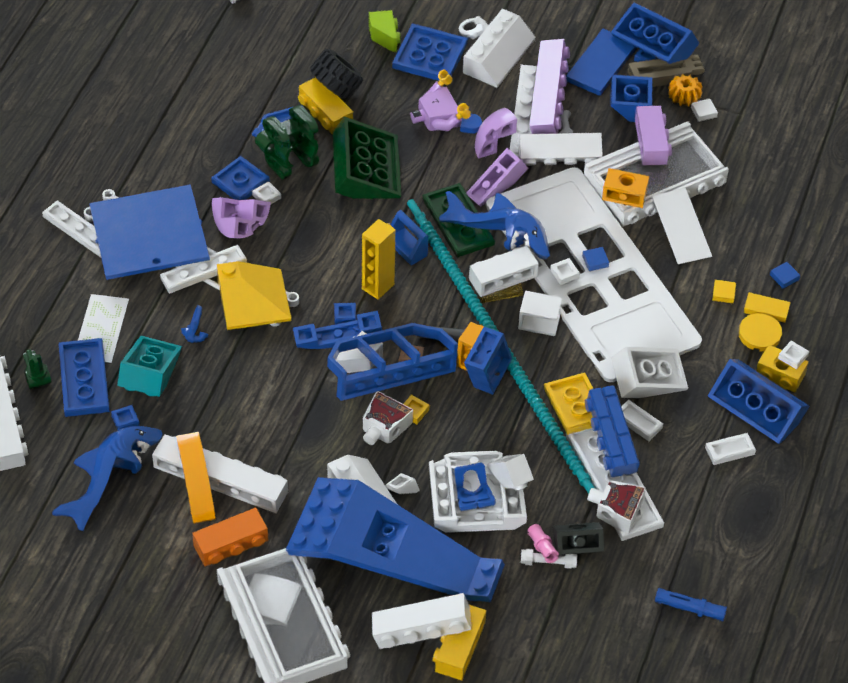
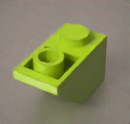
(383, 29)

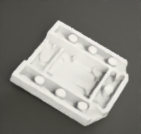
(505, 515)

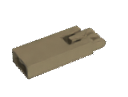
(663, 72)

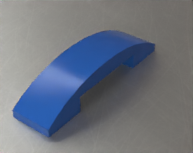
(326, 337)

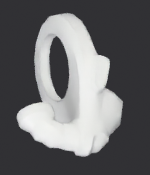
(477, 31)

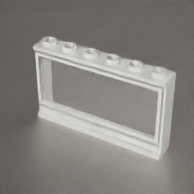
(688, 167)
(283, 618)

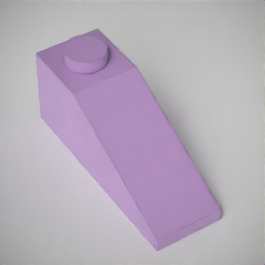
(497, 177)

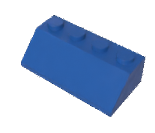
(655, 34)
(758, 400)

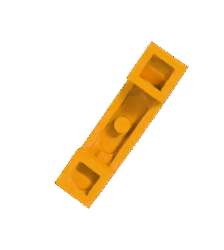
(196, 477)

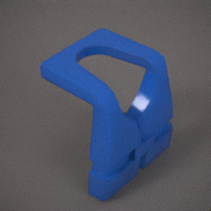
(468, 499)

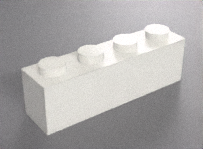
(559, 148)
(421, 621)

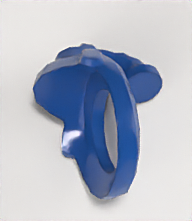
(190, 331)

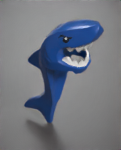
(504, 216)
(115, 451)

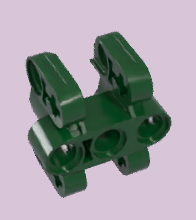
(282, 137)

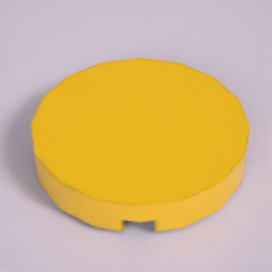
(759, 331)

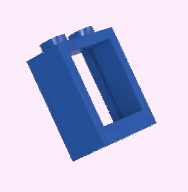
(486, 358)

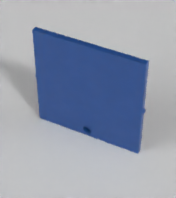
(149, 232)

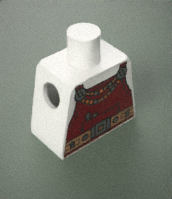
(385, 419)
(618, 504)

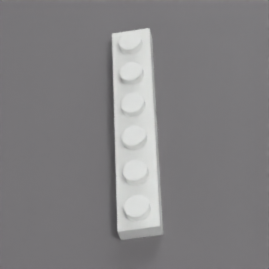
(523, 104)

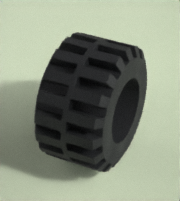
(336, 73)

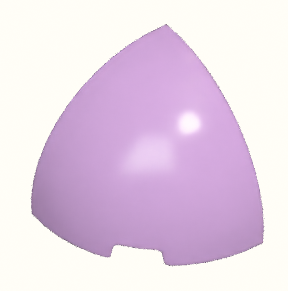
(495, 126)
(239, 217)

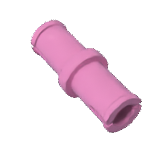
(543, 543)

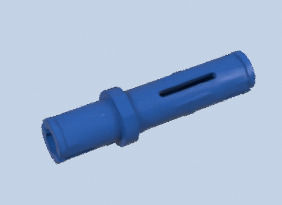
(690, 604)

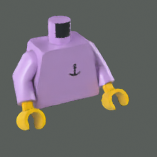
(439, 108)

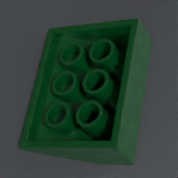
(365, 161)

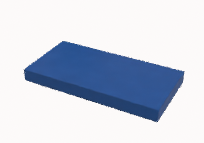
(599, 62)
(83, 377)

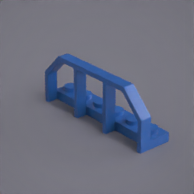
(395, 374)

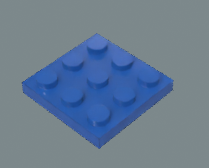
(428, 52)

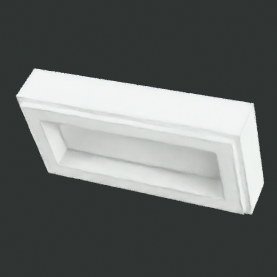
(641, 421)
(730, 448)

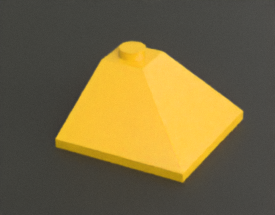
(252, 295)

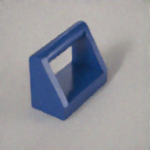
(405, 243)

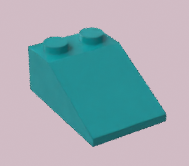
(148, 366)

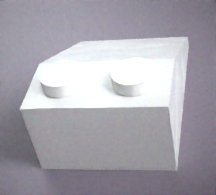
(648, 371)

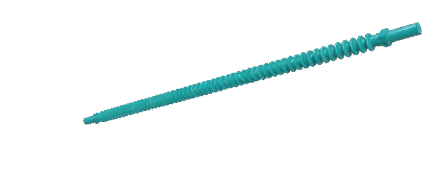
(514, 368)

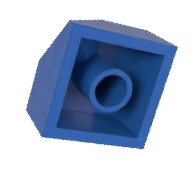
(630, 92)

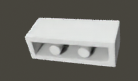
(503, 271)

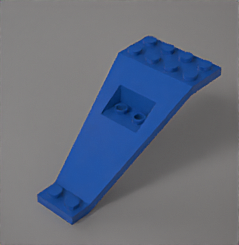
(356, 523)

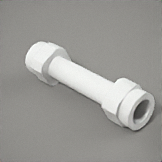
(528, 557)

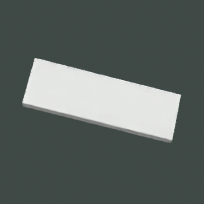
(586, 448)

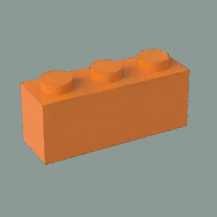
(230, 537)

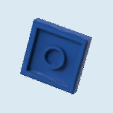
(240, 179)

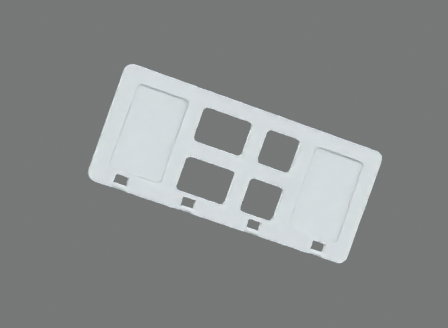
(571, 207)

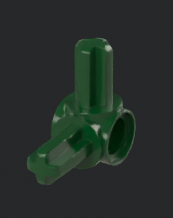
(35, 372)

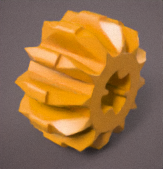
(685, 90)

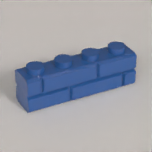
(612, 431)

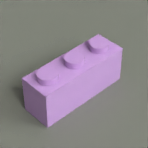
(652, 135)

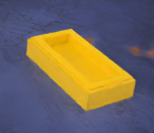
(766, 305)

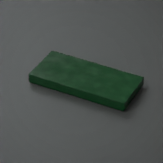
(461, 238)

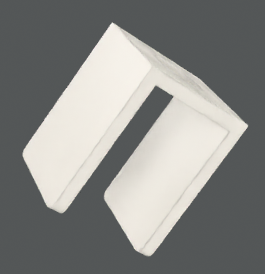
(539, 313)

